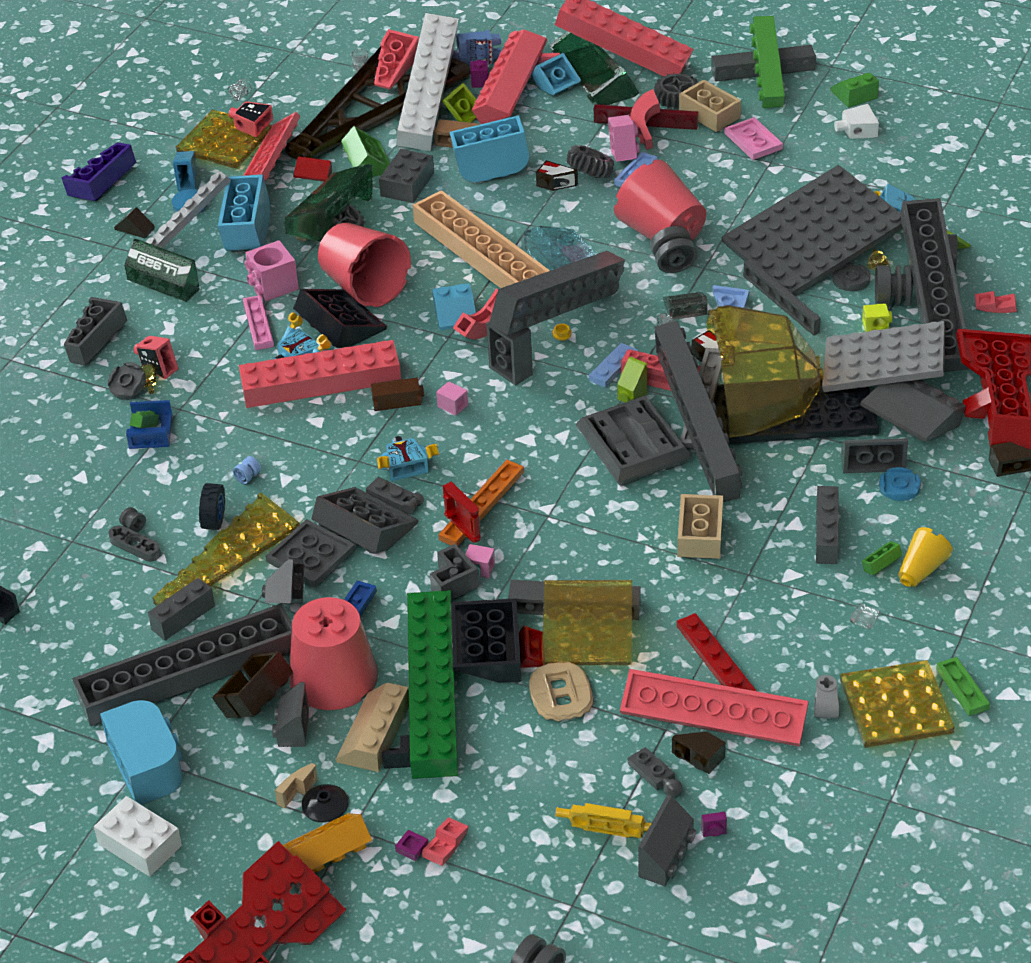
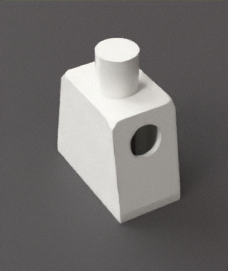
(858, 122)

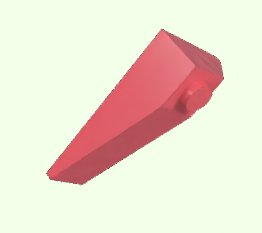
(395, 57)

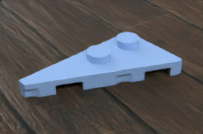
(730, 296)

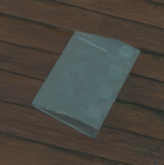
(555, 246)

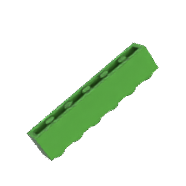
(767, 62)

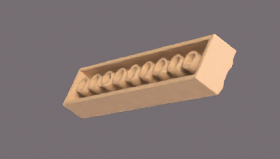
(475, 240)

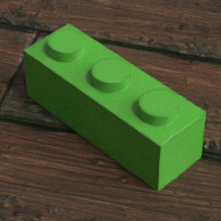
(144, 419)
(881, 558)

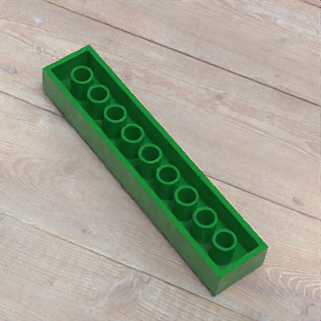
(431, 686)

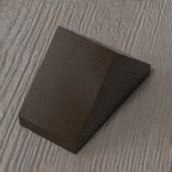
(135, 224)

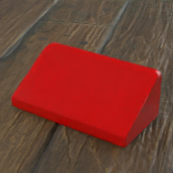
(312, 169)
(530, 647)

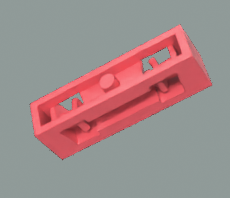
(655, 373)

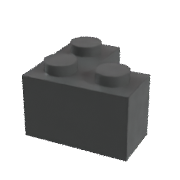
(454, 572)

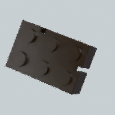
(244, 697)

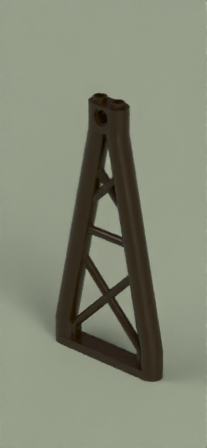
(313, 141)

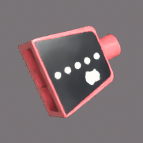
(252, 117)
(159, 353)

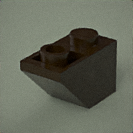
(699, 749)

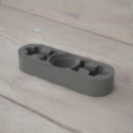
(139, 550)

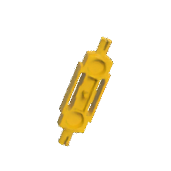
(605, 820)

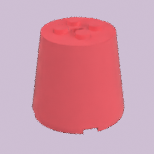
(656, 200)
(365, 262)
(331, 654)

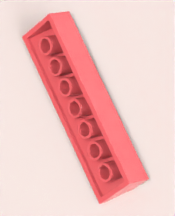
(509, 76)

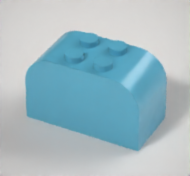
(490, 149)
(244, 213)
(143, 749)

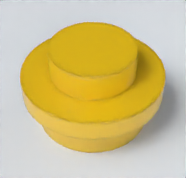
(561, 332)

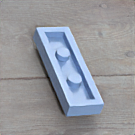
(642, 158)
(610, 366)

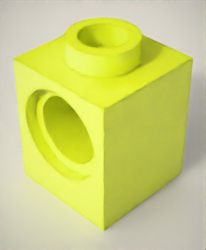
(876, 317)

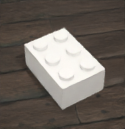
(138, 836)

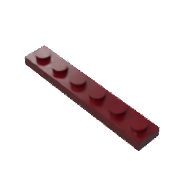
(665, 118)

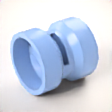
(245, 471)

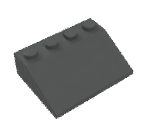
(916, 408)
(362, 519)

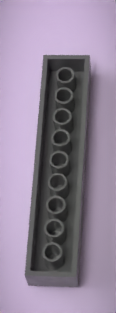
(934, 272)
(556, 292)
(698, 411)
(184, 663)

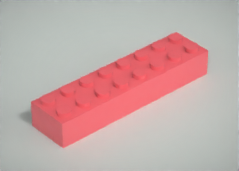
(623, 37)
(319, 373)

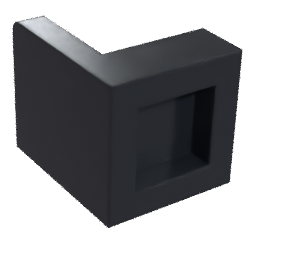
(8, 605)
(398, 756)

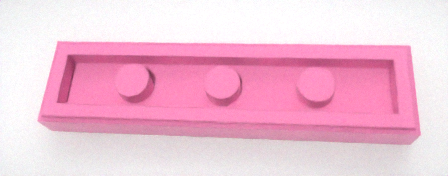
(258, 322)

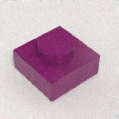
(714, 824)
(411, 845)

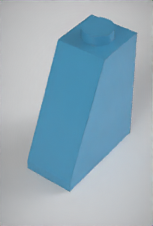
(185, 170)

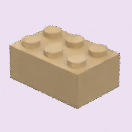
(714, 105)
(700, 526)

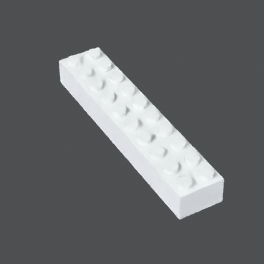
(427, 82)

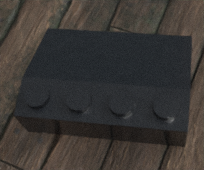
(337, 316)
(486, 639)

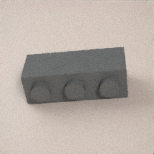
(181, 609)

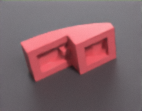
(1000, 304)
(446, 841)

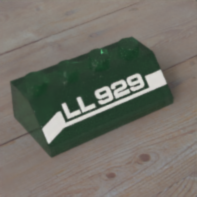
(162, 270)

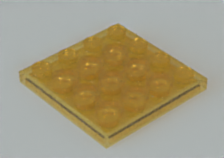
(219, 140)
(587, 622)
(896, 703)

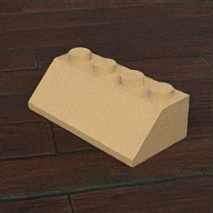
(375, 727)

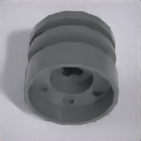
(893, 285)

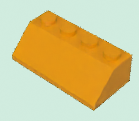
(330, 841)

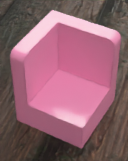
(452, 398)
(482, 556)

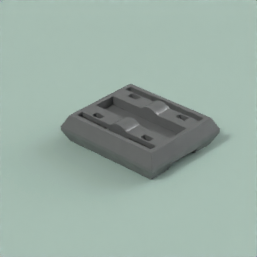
(634, 437)

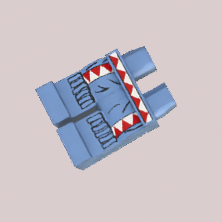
(478, 46)

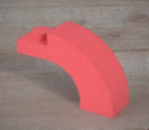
(642, 110)
(474, 325)

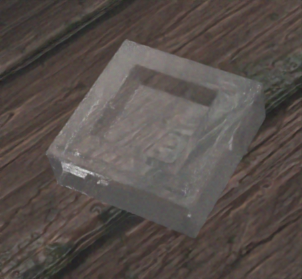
(865, 616)

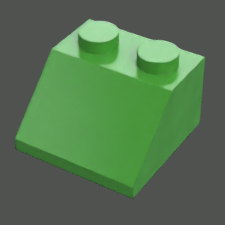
(857, 89)

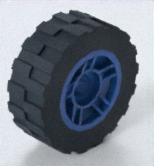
(212, 506)

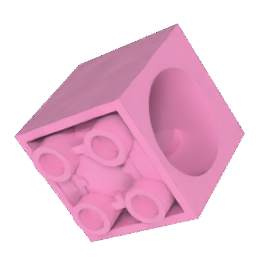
(271, 270)

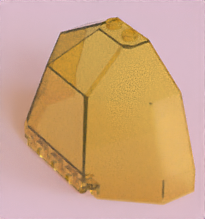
(765, 368)

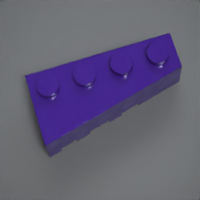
(100, 172)

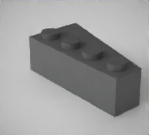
(94, 329)

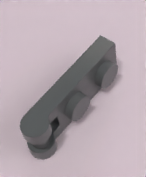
(395, 495)

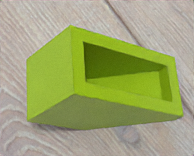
(632, 380)

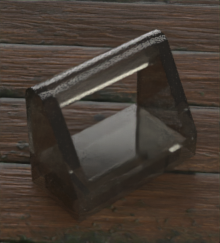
(686, 305)

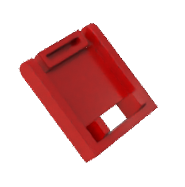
(463, 514)

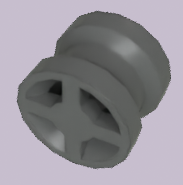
(132, 519)

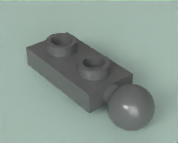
(655, 772)

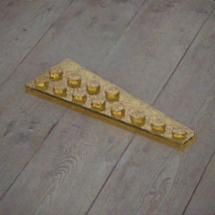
(247, 537)

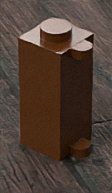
(396, 394)

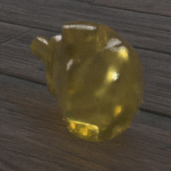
(875, 259)
(151, 376)

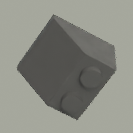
(292, 718)

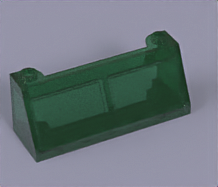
(598, 72)
(317, 211)

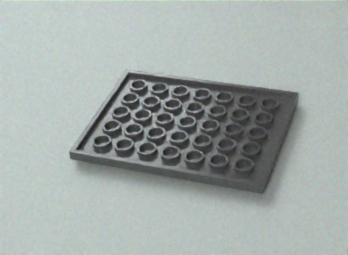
(815, 230)

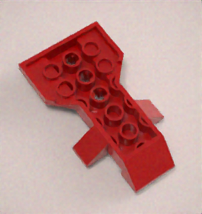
(1003, 367)
(265, 883)

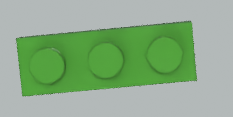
(962, 686)

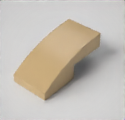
(298, 782)

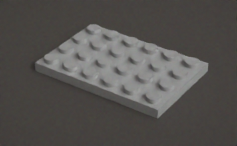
(884, 356)

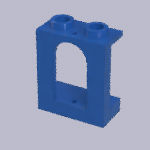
(155, 436)

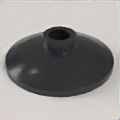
(324, 803)

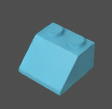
(555, 75)
(451, 303)

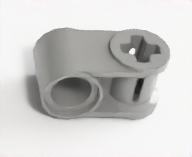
(826, 698)

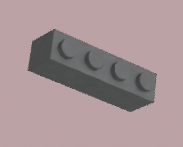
(827, 524)

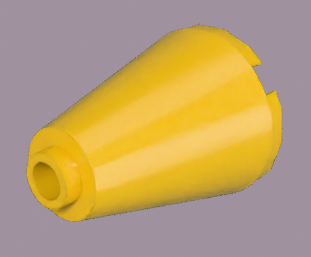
(923, 556)

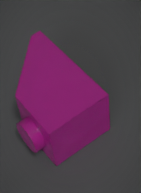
(479, 73)

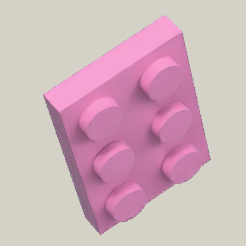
(753, 138)

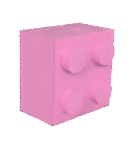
(622, 138)

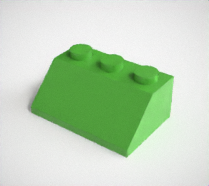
(365, 150)

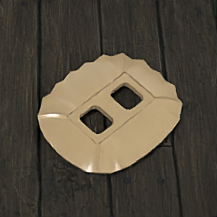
(576, 688)

